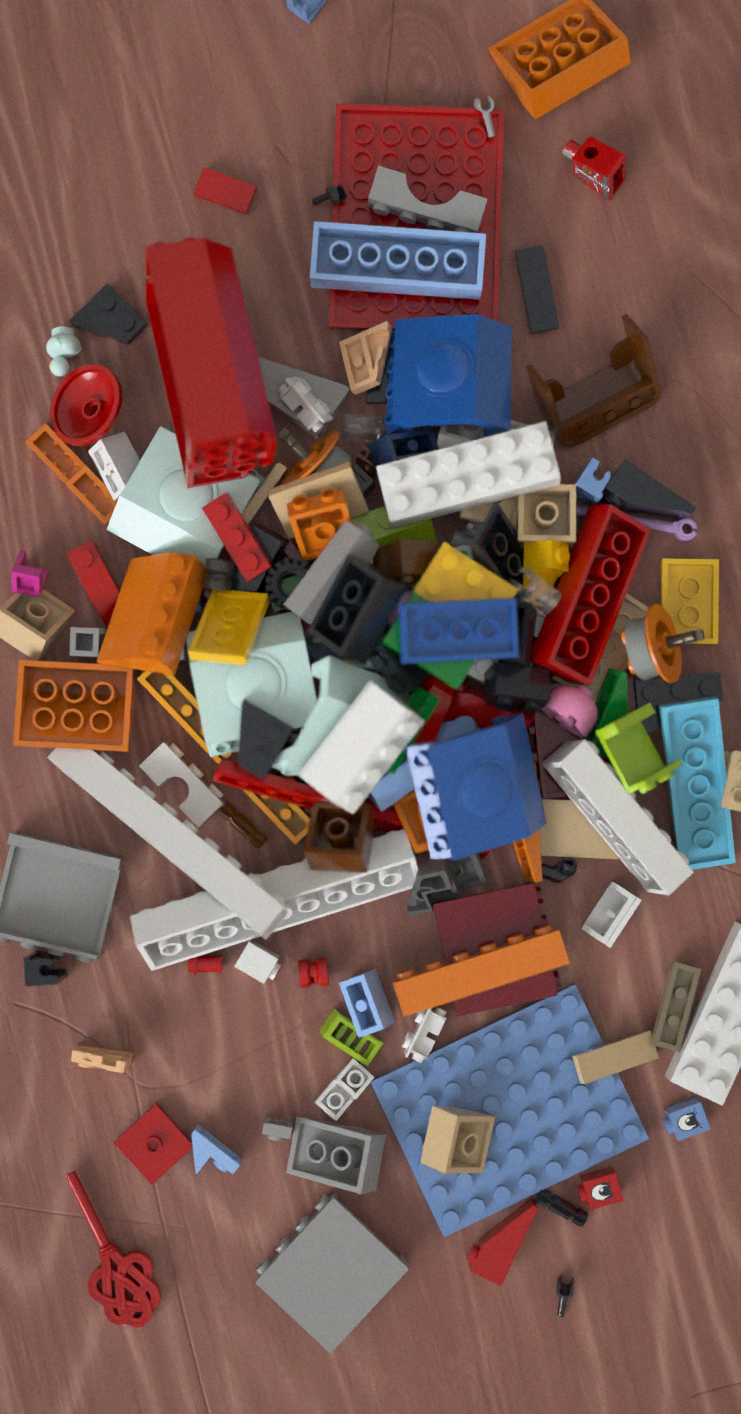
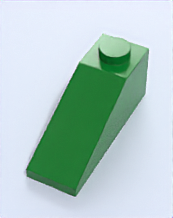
(610, 703)

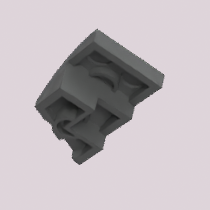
(442, 881)

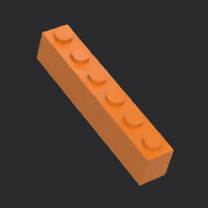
(480, 970)

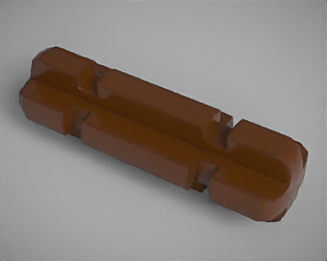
(242, 825)

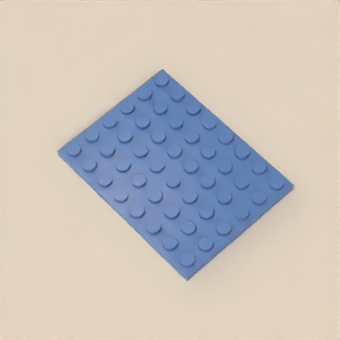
(543, 1115)

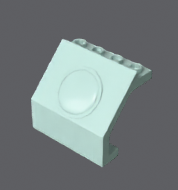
(164, 514)
(273, 680)
(339, 689)

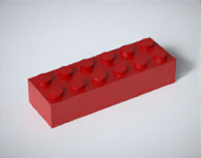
(592, 594)

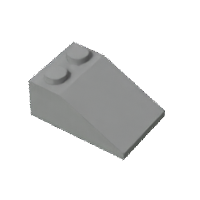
(336, 1154)

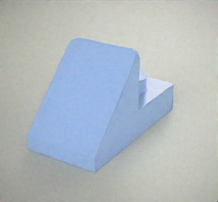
(208, 1146)

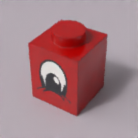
(600, 1188)

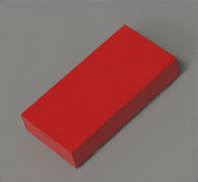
(225, 191)

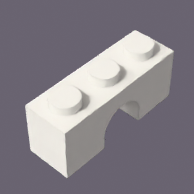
(202, 798)

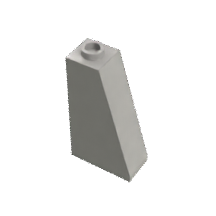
(328, 391)
(317, 582)

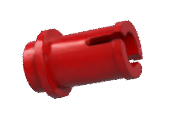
(205, 963)

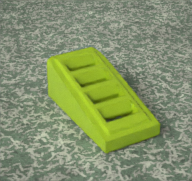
(330, 1025)

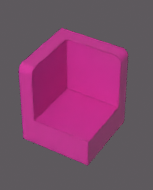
(27, 579)

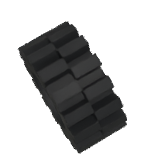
(277, 573)

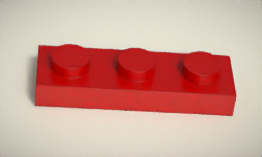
(237, 537)

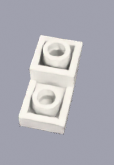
(344, 1089)

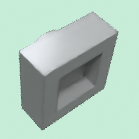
(277, 1129)

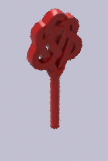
(137, 1284)

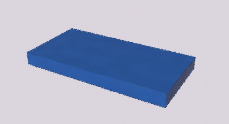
(458, 630)

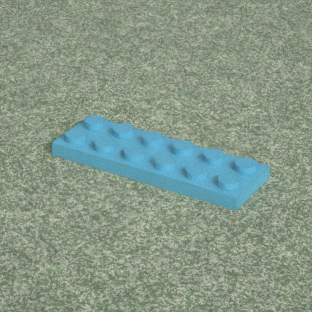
(696, 790)

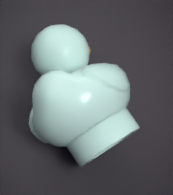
(61, 347)

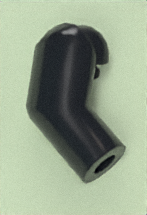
(560, 871)

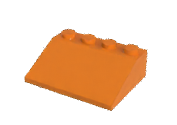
(561, 55)
(153, 613)
(74, 705)

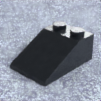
(641, 494)
(498, 547)

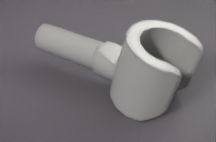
(486, 114)

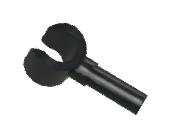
(334, 194)
(564, 1292)

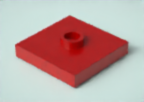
(154, 1143)

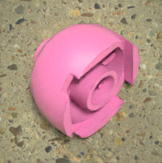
(572, 709)

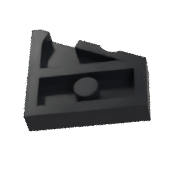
(109, 317)
(260, 738)

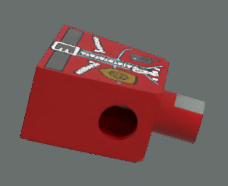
(597, 165)

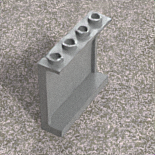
(57, 896)
(330, 1272)

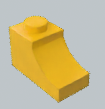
(547, 559)

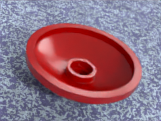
(86, 405)

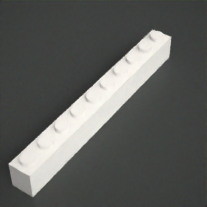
(172, 838)

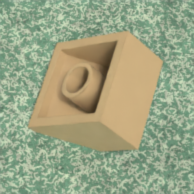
(548, 515)
(33, 622)
(457, 1140)

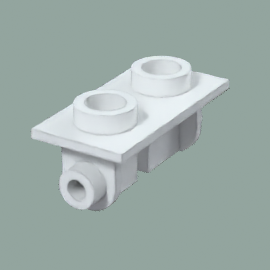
(298, 394)
(418, 1042)

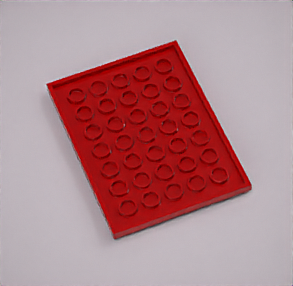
(440, 155)

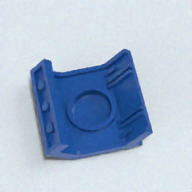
(449, 373)
(477, 789)

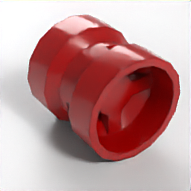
(313, 972)

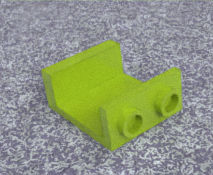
(634, 752)

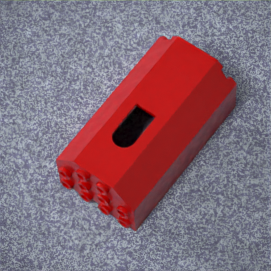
(208, 361)

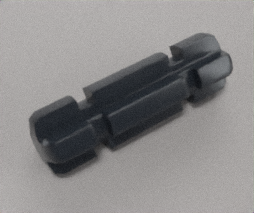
(561, 1207)

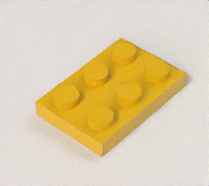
(459, 578)
(692, 596)
(229, 627)

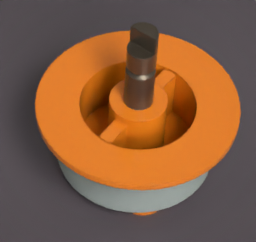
(317, 458)
(655, 645)

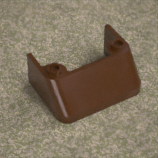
(604, 397)

